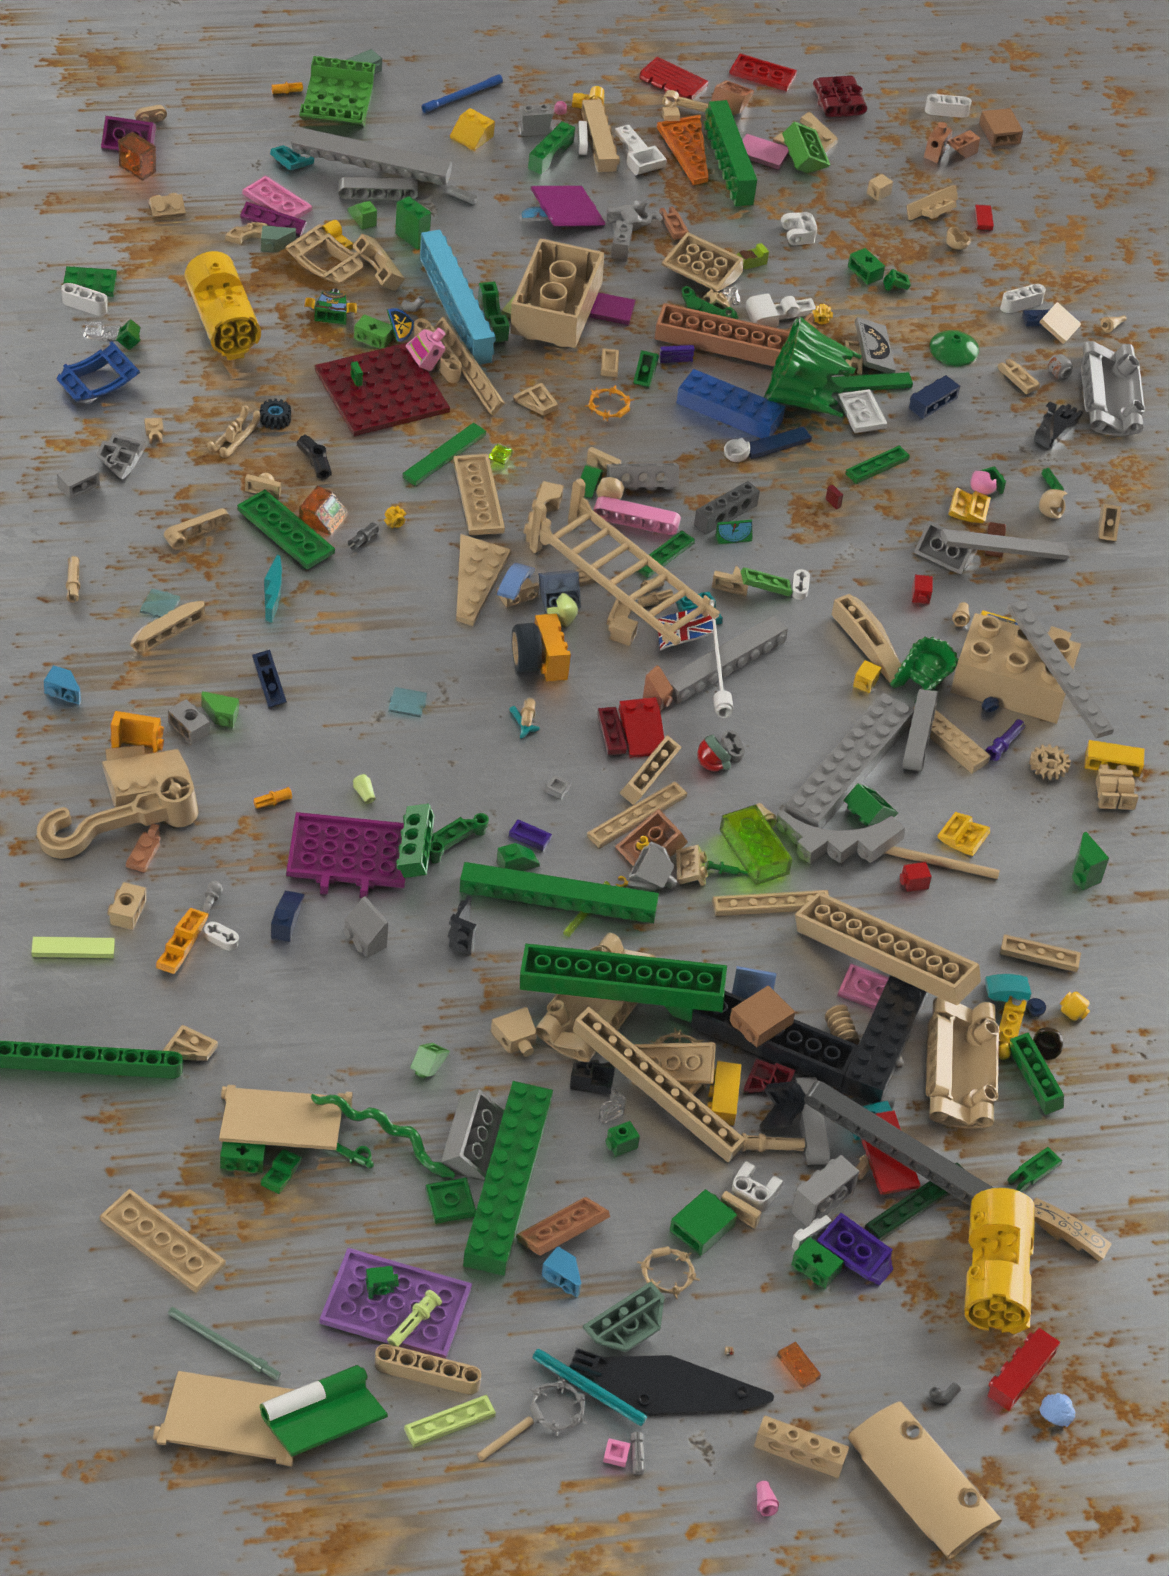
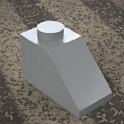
(77, 481)

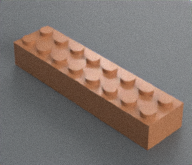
(720, 334)

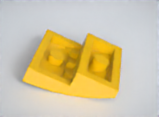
(969, 506)
(963, 834)

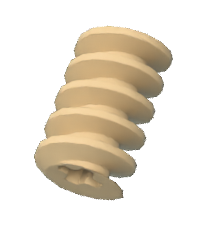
(841, 1024)

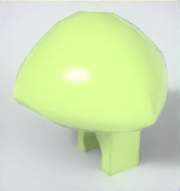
(566, 609)

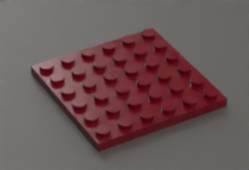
(391, 392)

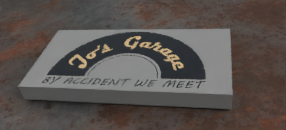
(875, 345)

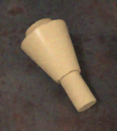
(1108, 324)

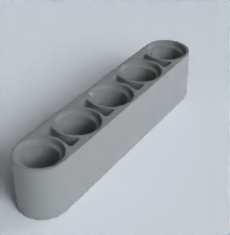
(377, 188)
(920, 730)
(813, 1129)

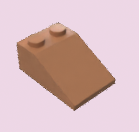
(735, 94)
(657, 830)

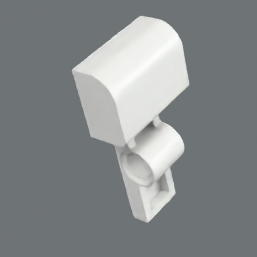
(639, 156)
(766, 313)

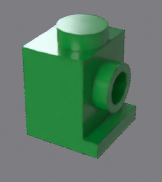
(129, 334)
(380, 1281)

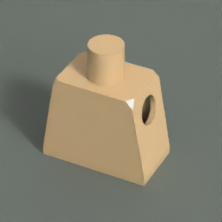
(515, 1031)

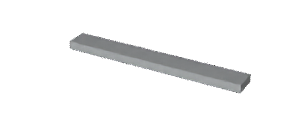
(1004, 544)

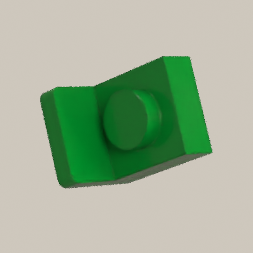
(896, 278)

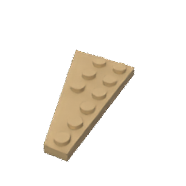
(478, 572)

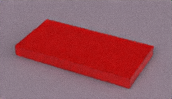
(763, 72)
(889, 1173)

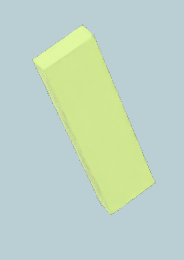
(73, 947)
(449, 1421)

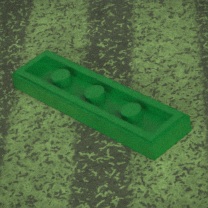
(877, 464)
(669, 551)

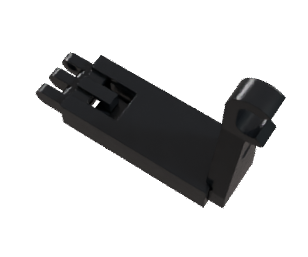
(1056, 424)

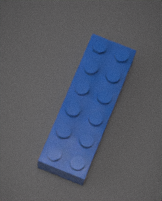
(730, 404)

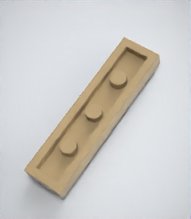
(1040, 953)

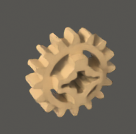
(1049, 762)

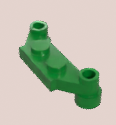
(700, 305)
(456, 832)

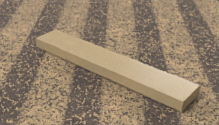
(636, 814)
(762, 902)

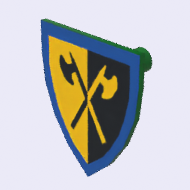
(401, 323)

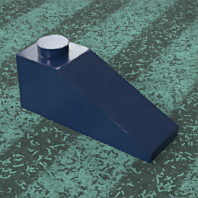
(269, 678)
(286, 916)

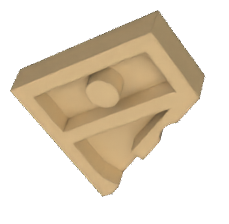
(537, 399)
(191, 1044)

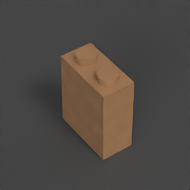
(1001, 127)
(762, 1016)

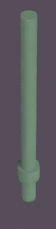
(258, 1364)

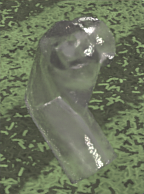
(733, 293)

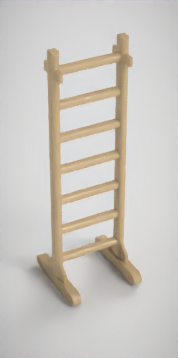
(580, 513)

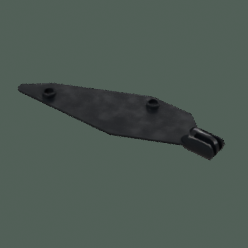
(668, 1384)

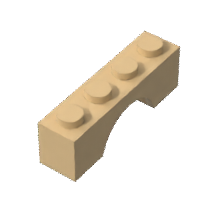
(387, 272)
(551, 496)

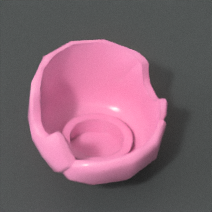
(982, 483)

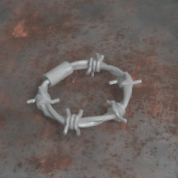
(538, 1415)

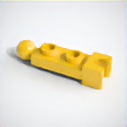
(1009, 1026)

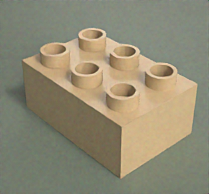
(557, 293)
(1005, 666)

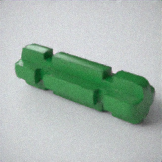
(1051, 479)

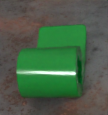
(591, 477)

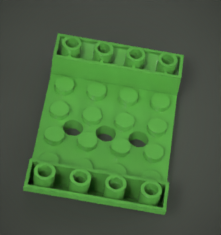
(342, 82)

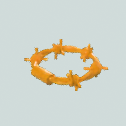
(606, 415)

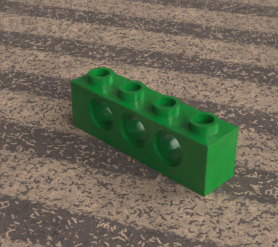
(416, 840)
(1036, 1073)

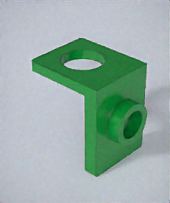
(995, 474)

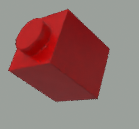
(922, 589)
(915, 877)

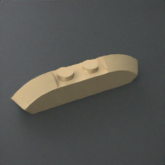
(168, 626)

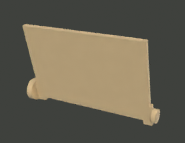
(280, 1118)
(221, 1417)

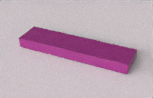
(272, 218)

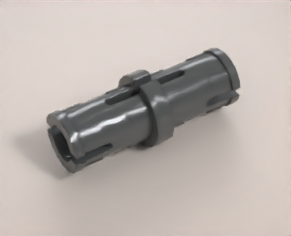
(363, 536)

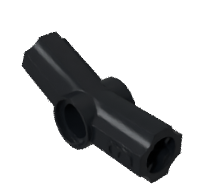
(317, 456)

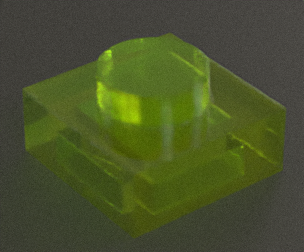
(500, 454)

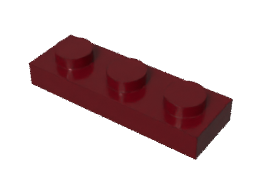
(612, 730)

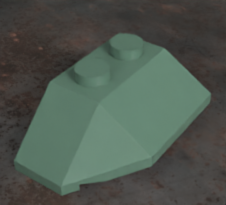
(629, 1320)

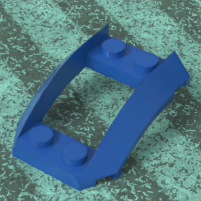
(111, 355)

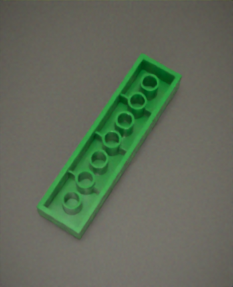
(730, 153)

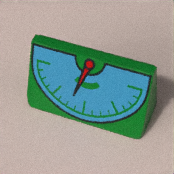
(734, 531)

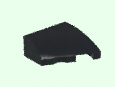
(592, 1076)

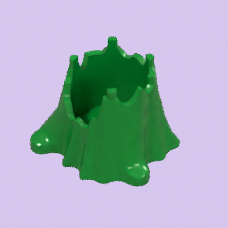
(806, 368)

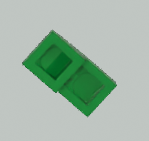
(281, 1172)

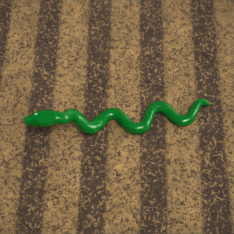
(394, 1130)

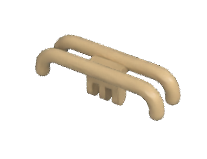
(235, 434)

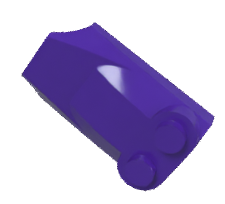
(858, 1249)

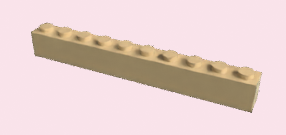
(658, 1084)

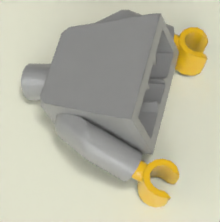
(651, 868)

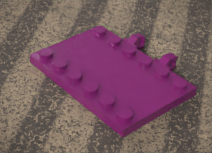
(345, 851)

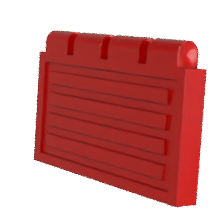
(671, 77)

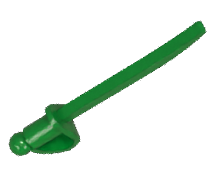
(355, 1155)

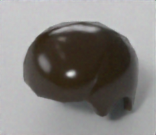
(1048, 1042)

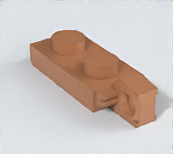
(144, 849)

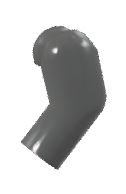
(947, 1396)

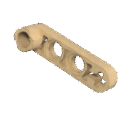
(177, 534)

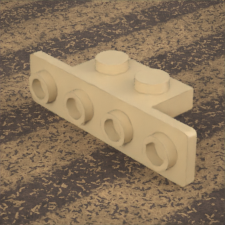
(933, 204)

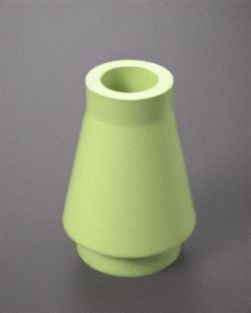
(363, 786)

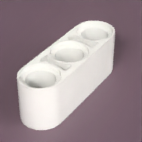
(948, 105)
(1022, 298)
(84, 299)

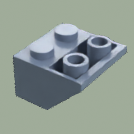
(558, 582)

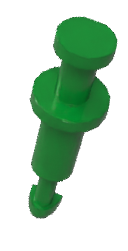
(724, 868)

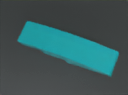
(272, 588)

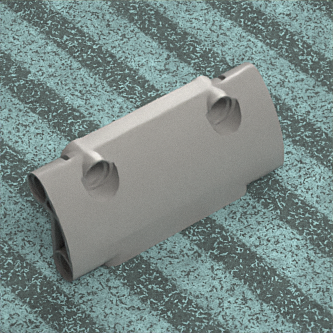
(1112, 389)

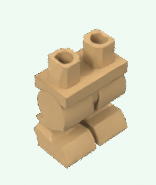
(1116, 788)

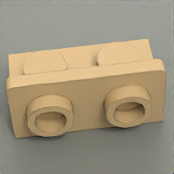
(527, 592)
(691, 865)

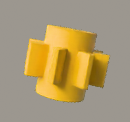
(822, 314)
(395, 517)

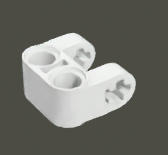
(801, 226)
(753, 1189)

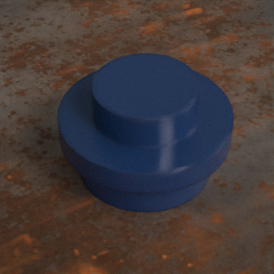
(990, 704)
(1036, 1007)

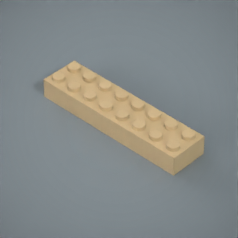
(958, 744)

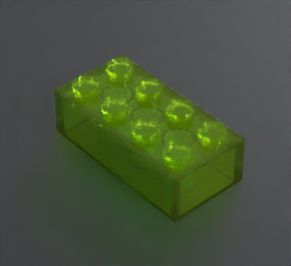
(755, 844)

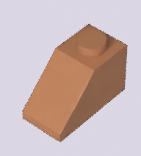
(658, 686)

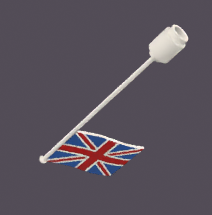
(694, 630)

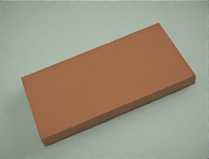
(562, 1226)

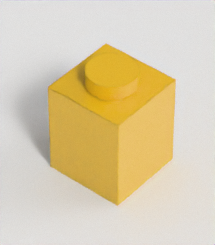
(867, 676)

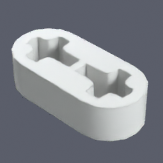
(804, 585)
(223, 934)

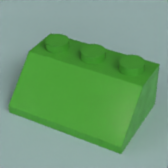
(805, 148)

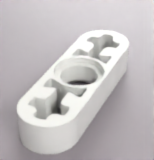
(582, 138)

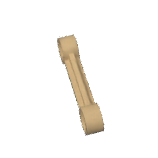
(683, 102)

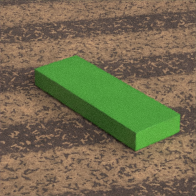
(766, 581)

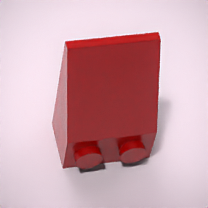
(641, 725)

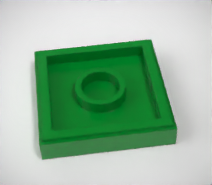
(450, 1200)

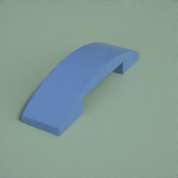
(514, 579)

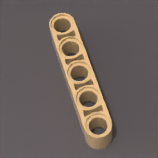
(448, 363)
(435, 1377)

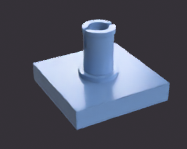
(751, 981)

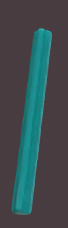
(589, 1387)

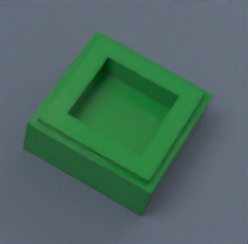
(356, 374)

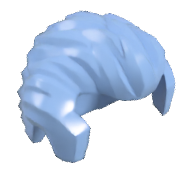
(1058, 1409)

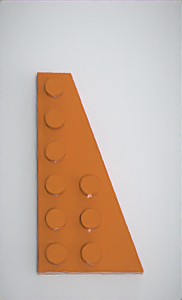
(687, 145)

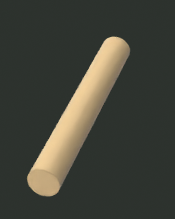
(505, 1438)

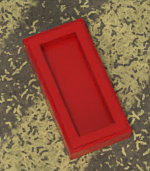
(984, 217)

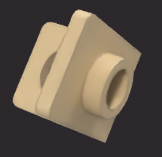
(716, 297)

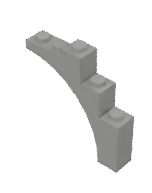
(840, 845)

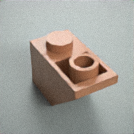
(965, 143)

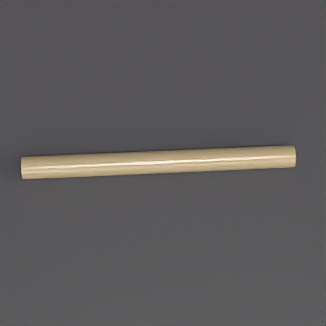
(943, 862)

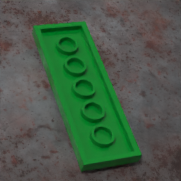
(286, 529)

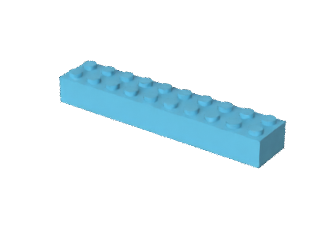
(456, 296)

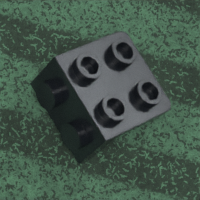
(462, 931)
(788, 1104)

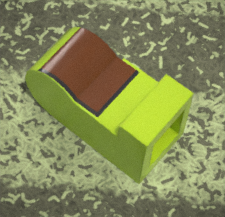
(754, 257)

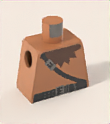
(938, 137)

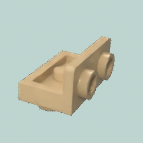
(167, 205)

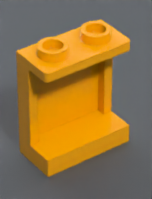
(136, 730)

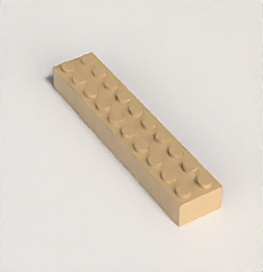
(888, 948)

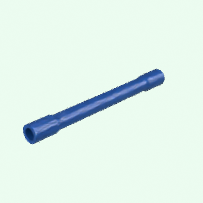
(434, 104)

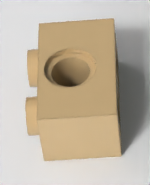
(127, 905)

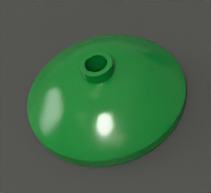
(954, 348)

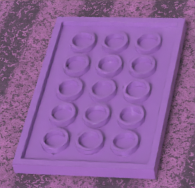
(379, 1317)

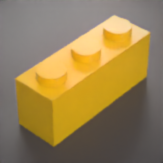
(1113, 756)
(725, 1091)

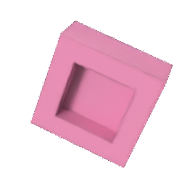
(616, 1452)

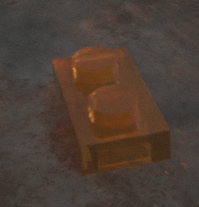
(799, 1365)

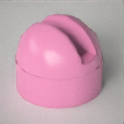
(560, 108)

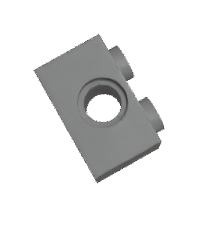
(621, 241)
(189, 721)

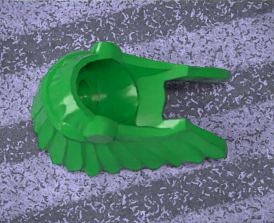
(926, 664)

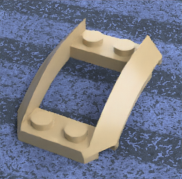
(317, 236)

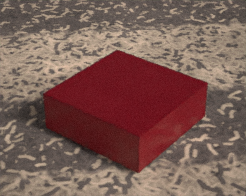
(834, 497)

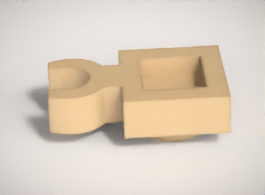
(154, 429)

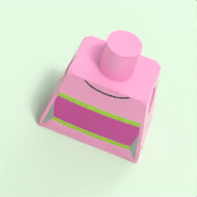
(427, 348)

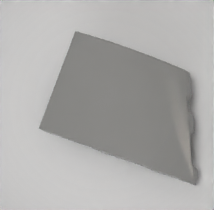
(121, 454)

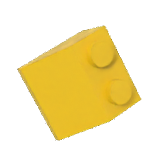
(473, 129)

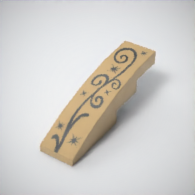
(1072, 1230)

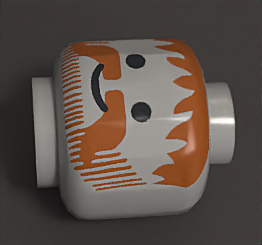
(1060, 366)

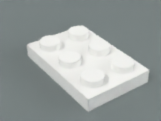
(862, 411)

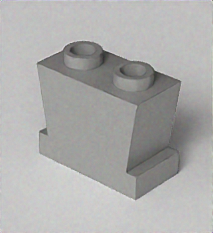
(535, 120)

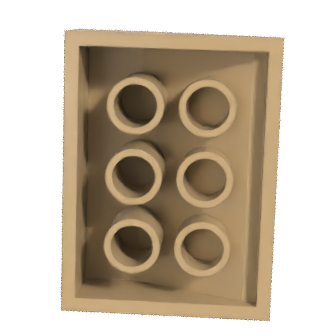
(704, 262)
(140, 774)

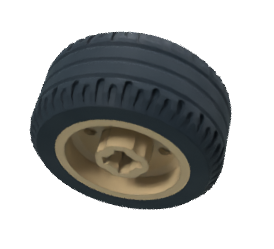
(526, 647)

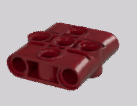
(839, 96)

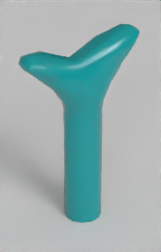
(524, 729)

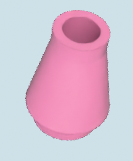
(766, 1500)

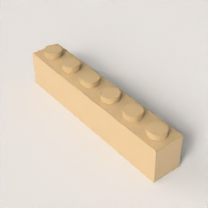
(600, 136)

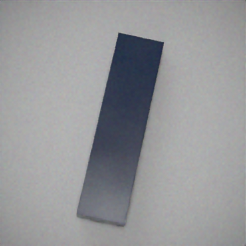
(779, 442)

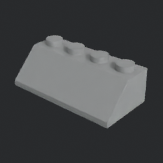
(472, 1135)

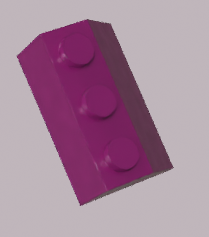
(117, 128)

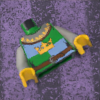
(331, 307)

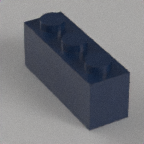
(934, 397)

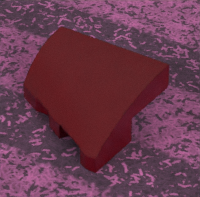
(766, 1073)

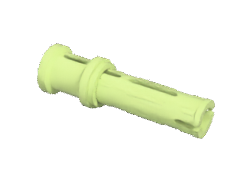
(422, 1312)

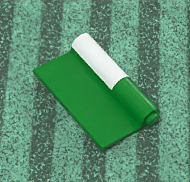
(322, 1410)

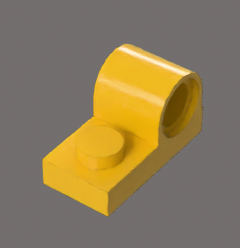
(595, 93)
(335, 229)

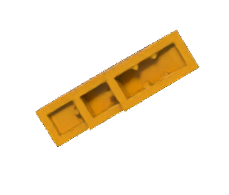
(182, 941)

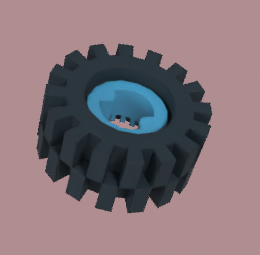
(275, 414)

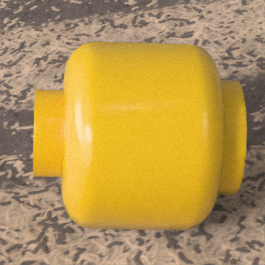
(1075, 1006)

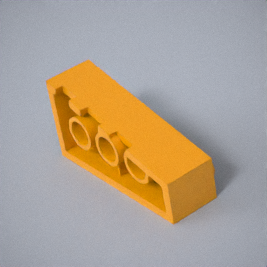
(554, 650)

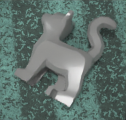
(631, 215)

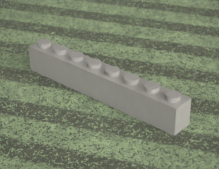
(733, 655)

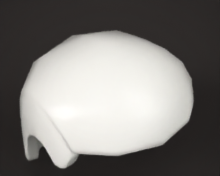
(737, 450)

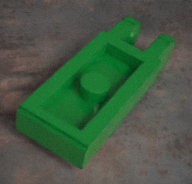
(1035, 1168)

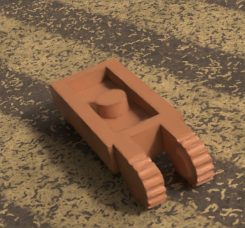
(674, 223)

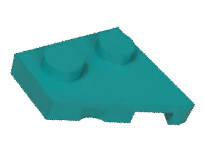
(290, 159)

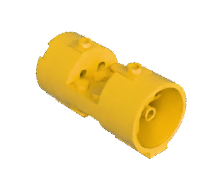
(222, 304)
(1002, 1246)

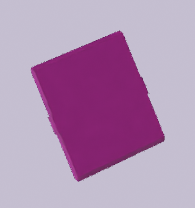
(567, 206)

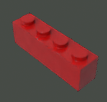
(1023, 1369)

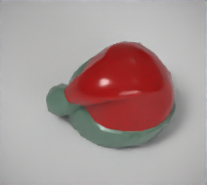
(713, 755)

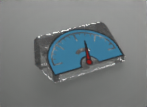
(532, 214)

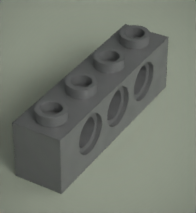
(726, 507)

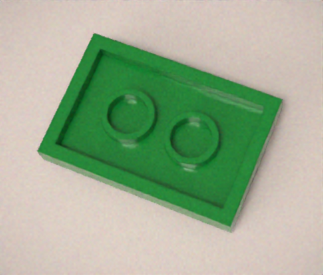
(92, 278)

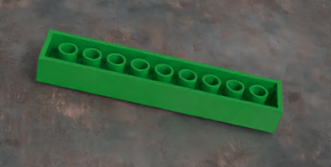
(623, 977)
(508, 1178)

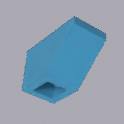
(62, 684)
(563, 1271)

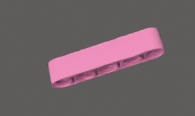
(637, 515)

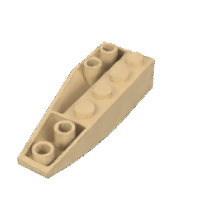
(866, 633)

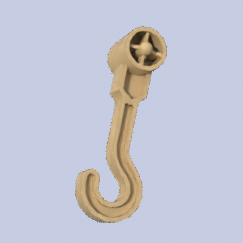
(171, 802)

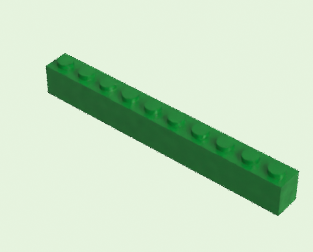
(559, 892)

